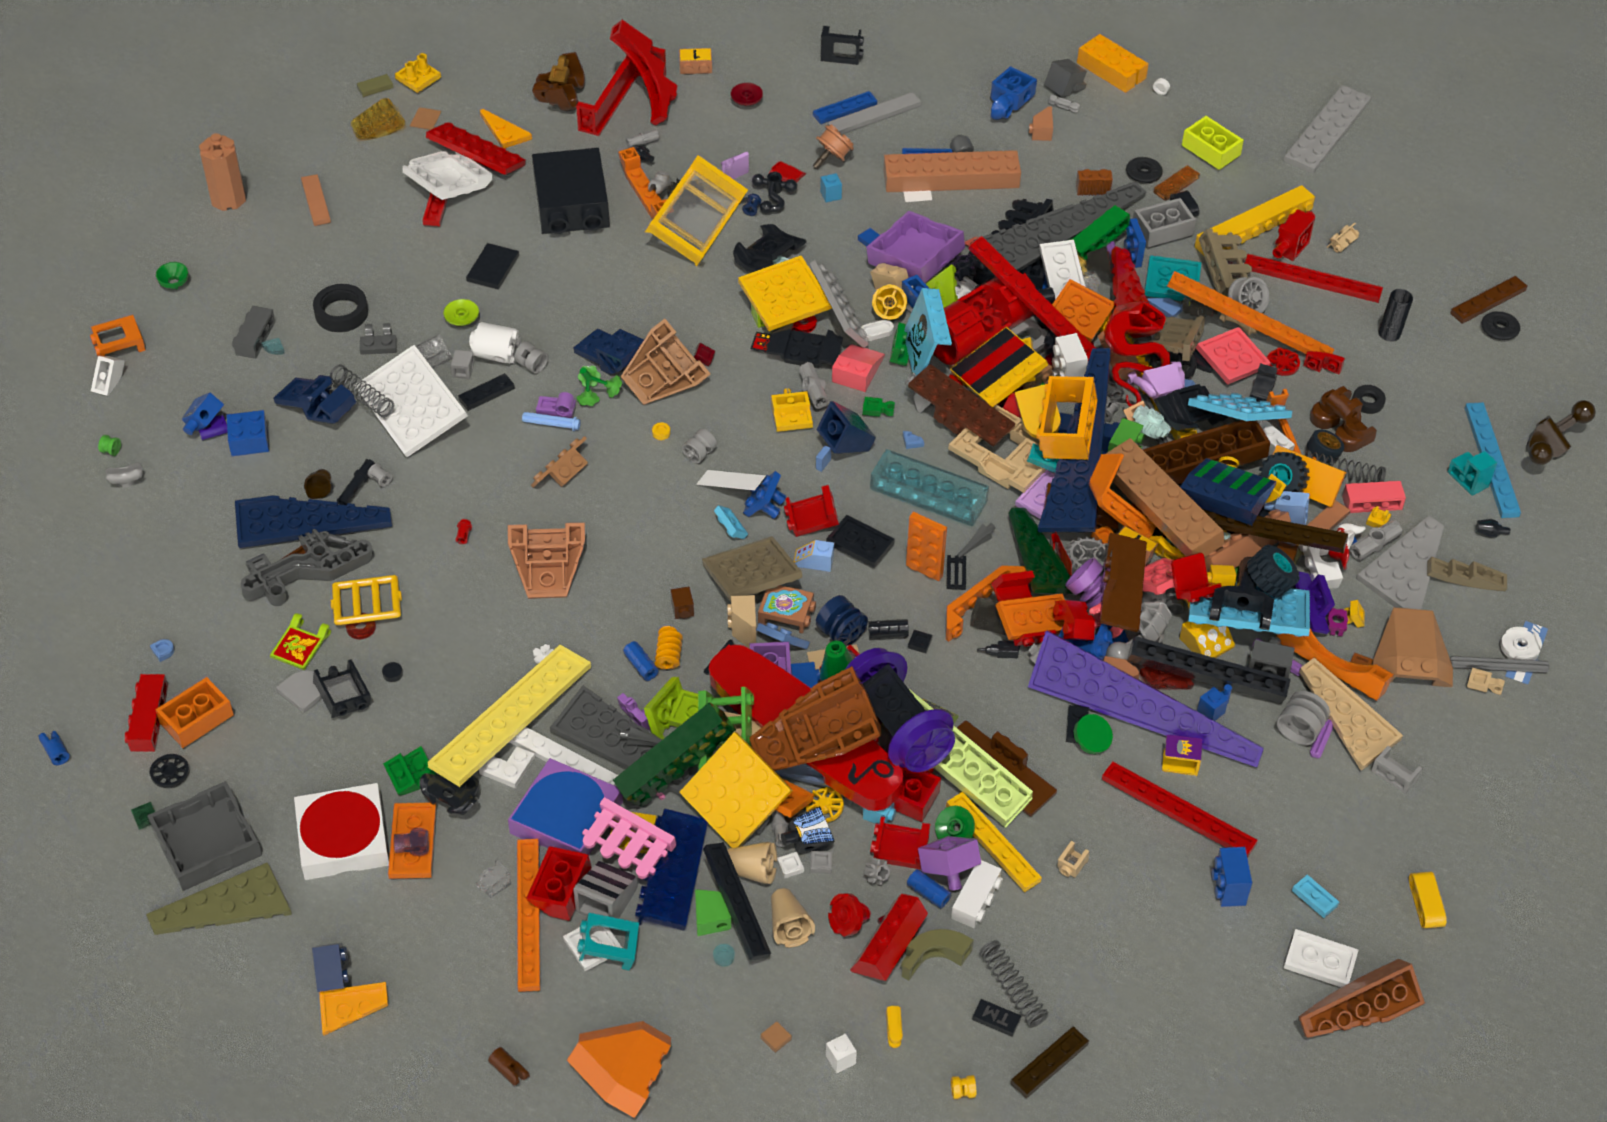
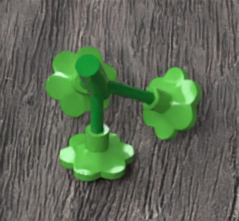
(590, 377)

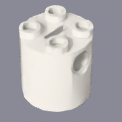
(495, 342)

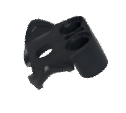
(464, 797)

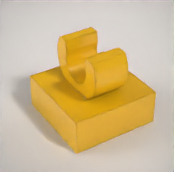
(1378, 517)
(1356, 613)

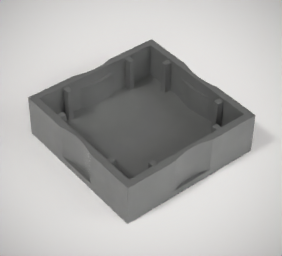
(204, 836)

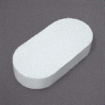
(878, 329)

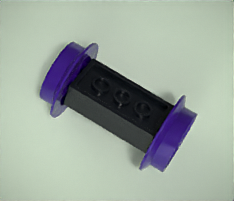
(919, 736)

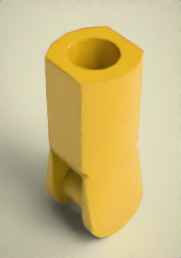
(894, 1026)

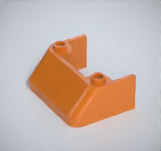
(1125, 513)

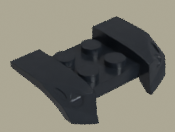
(766, 249)
(804, 347)
(1180, 415)

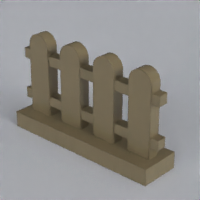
(1217, 258)
(1181, 335)

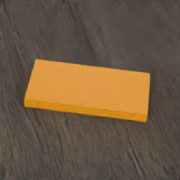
(1323, 480)

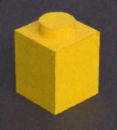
(1222, 574)

